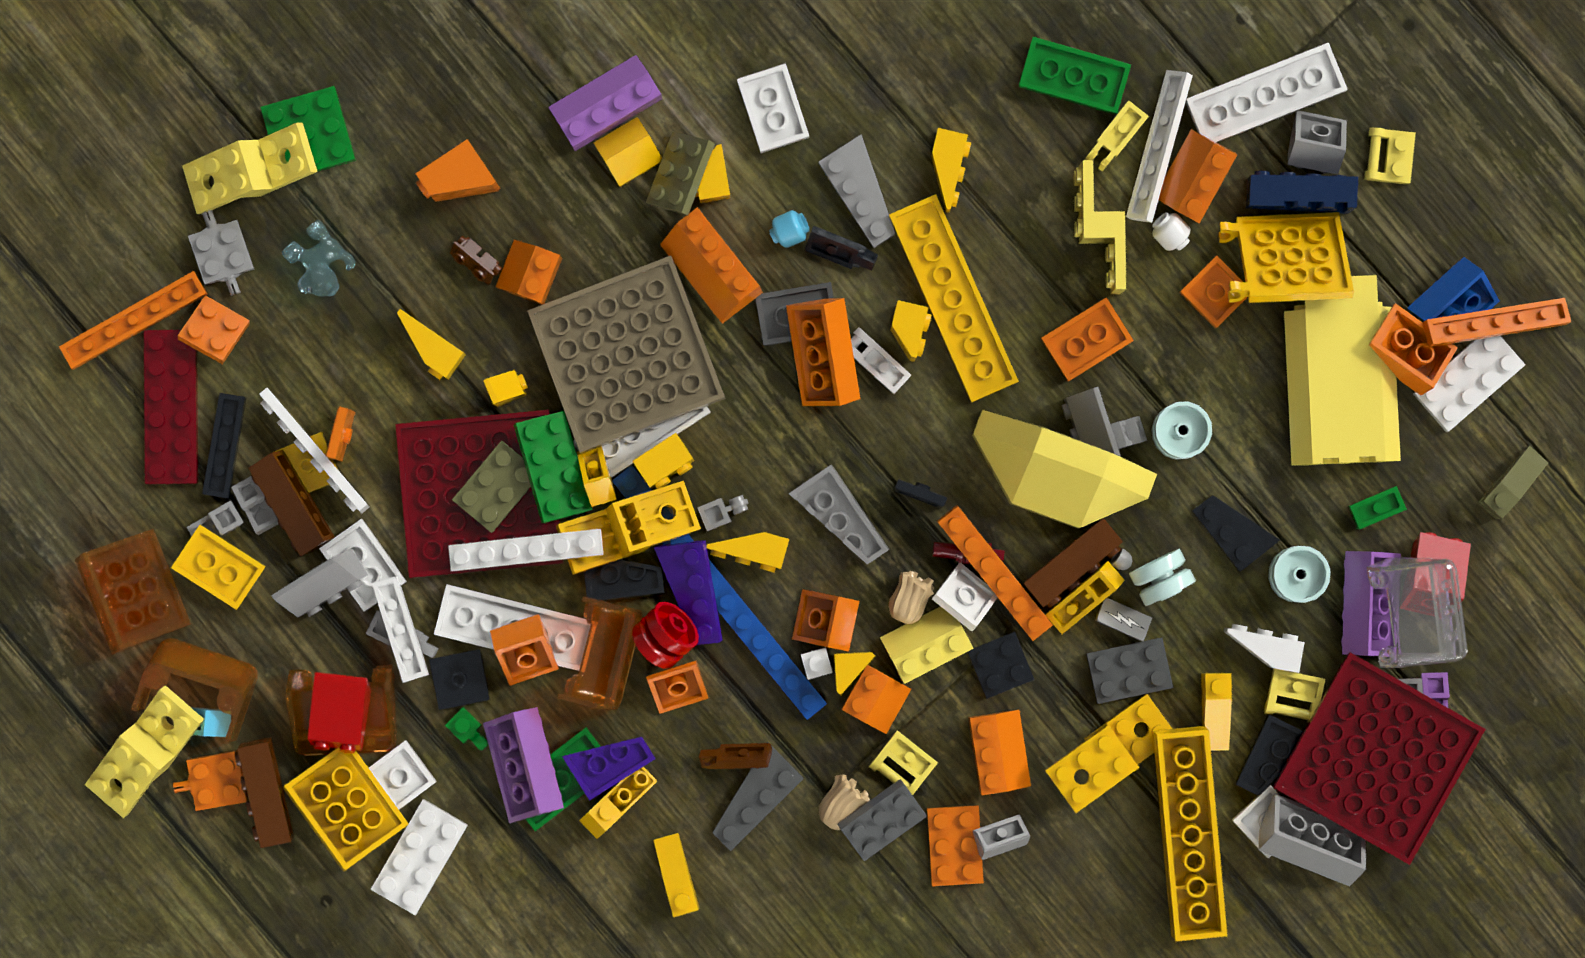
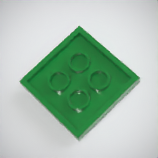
(322, 122)

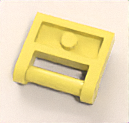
(1398, 156)
(1296, 687)
(908, 757)

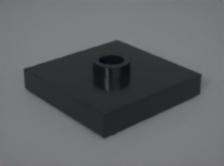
(920, 492)
(459, 679)

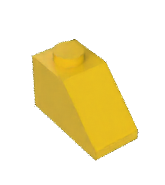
(714, 181)
(506, 387)
(596, 476)

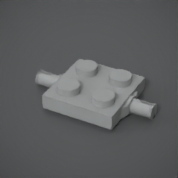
(221, 252)

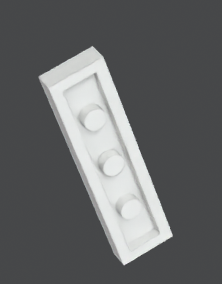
(400, 629)

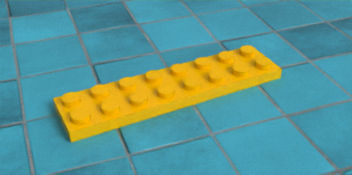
(953, 298)

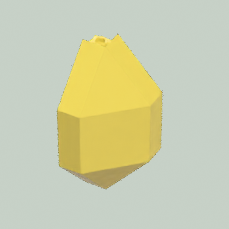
(1058, 473)

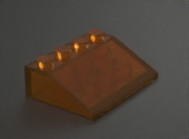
(132, 591)

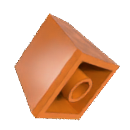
(456, 175)

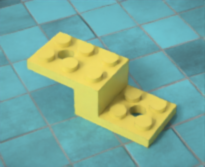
(249, 168)
(1100, 227)
(144, 751)

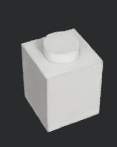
(816, 663)

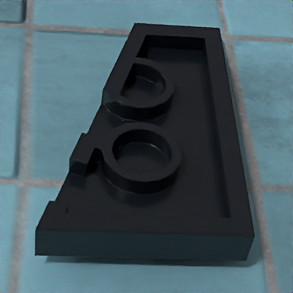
(1233, 532)
(623, 581)
(1268, 755)

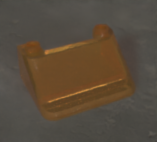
(381, 718)

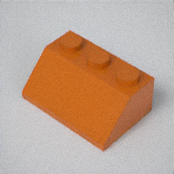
(1196, 175)
(999, 752)

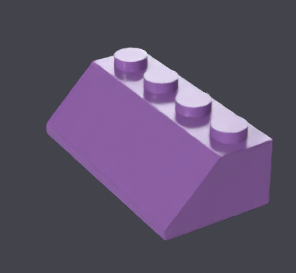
(605, 102)
(1365, 608)
(523, 765)

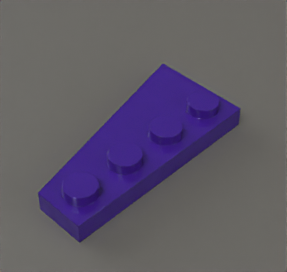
(692, 585)

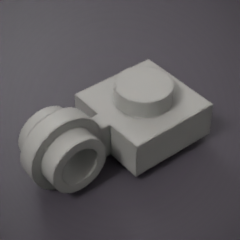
(716, 514)

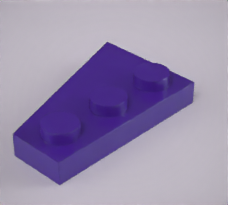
(607, 765)

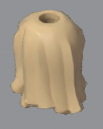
(910, 597)
(841, 801)

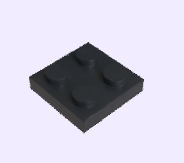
(1000, 665)

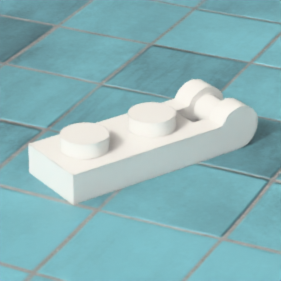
(879, 362)

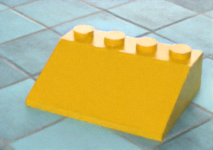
(345, 806)

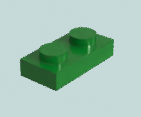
(1377, 507)

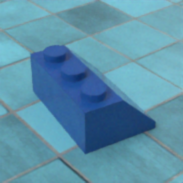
(1455, 293)

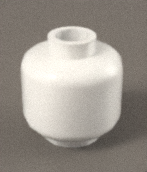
(1171, 231)

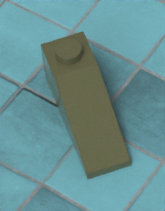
(1513, 483)

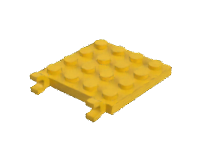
(1290, 258)

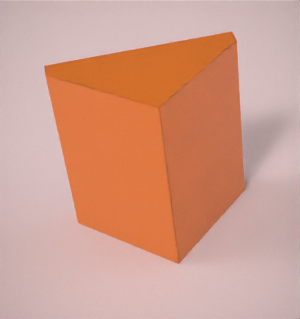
(677, 687)

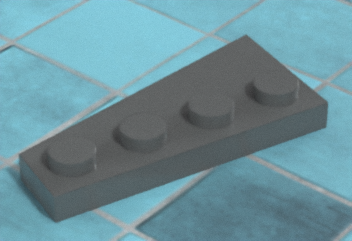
(756, 799)

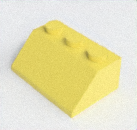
(926, 644)

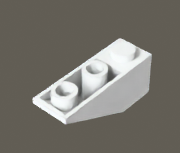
(1275, 652)

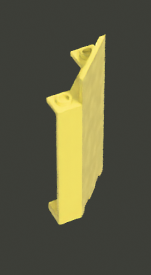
(1337, 384)

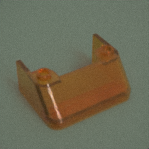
(605, 656)
(230, 675)

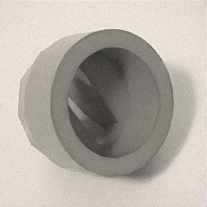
(1121, 560)

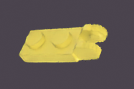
(1118, 133)

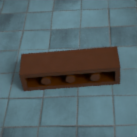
(291, 503)
(1073, 562)
(265, 792)

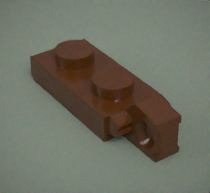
(737, 756)

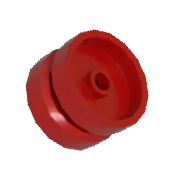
(665, 635)

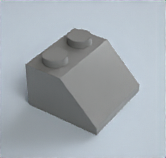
(1317, 142)

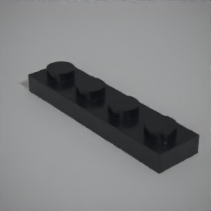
(224, 445)

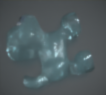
(318, 278)

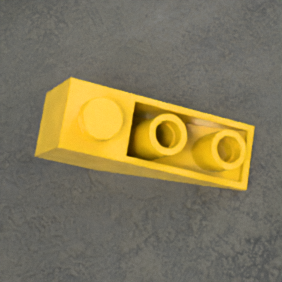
(947, 159)
(760, 548)
(617, 802)

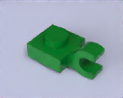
(465, 727)

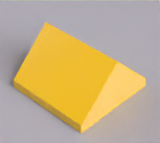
(628, 151)
(848, 667)

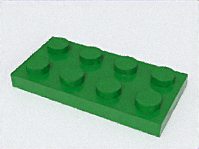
(1074, 75)
(552, 467)
(566, 781)

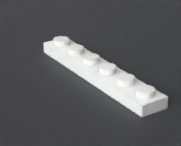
(1159, 146)
(319, 459)
(526, 550)

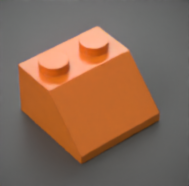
(529, 272)
(825, 620)
(523, 649)
(876, 699)

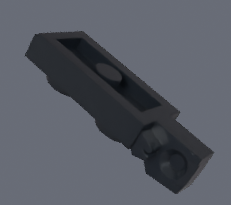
(839, 249)

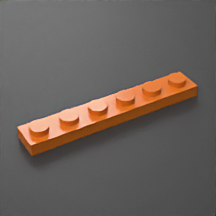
(133, 320)
(1496, 322)
(994, 573)

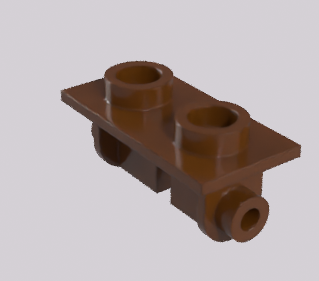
(466, 252)

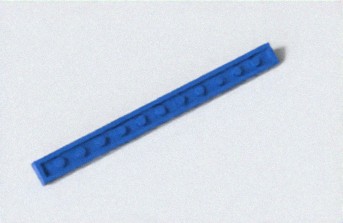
(742, 618)

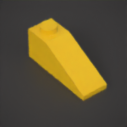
(434, 350)
(1085, 597)
(1217, 708)
(676, 875)

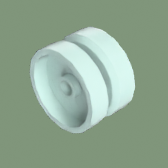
(1166, 433)
(1163, 579)
(1284, 579)

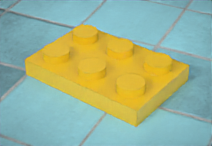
(218, 566)

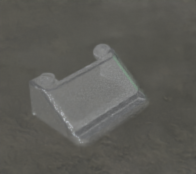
(1422, 611)

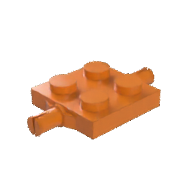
(213, 781)

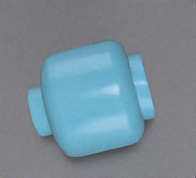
(789, 229)

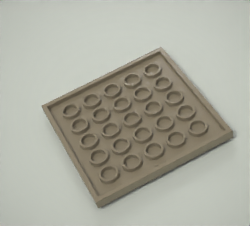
(626, 354)

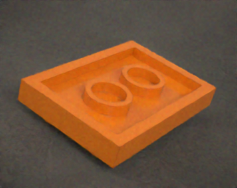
(1087, 339)
(953, 845)

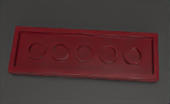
(170, 409)

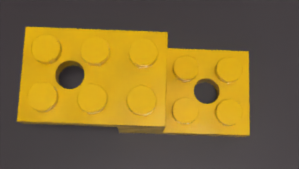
(635, 525)
(1108, 754)

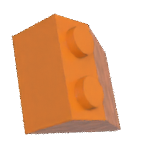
(1406, 352)

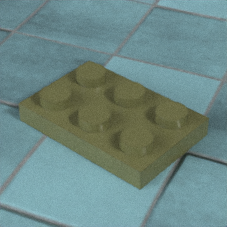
(680, 173)
(495, 487)

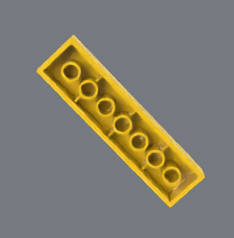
(1189, 833)

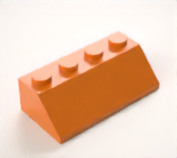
(710, 266)
(823, 352)

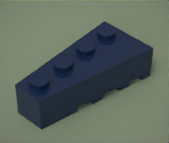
(1302, 193)

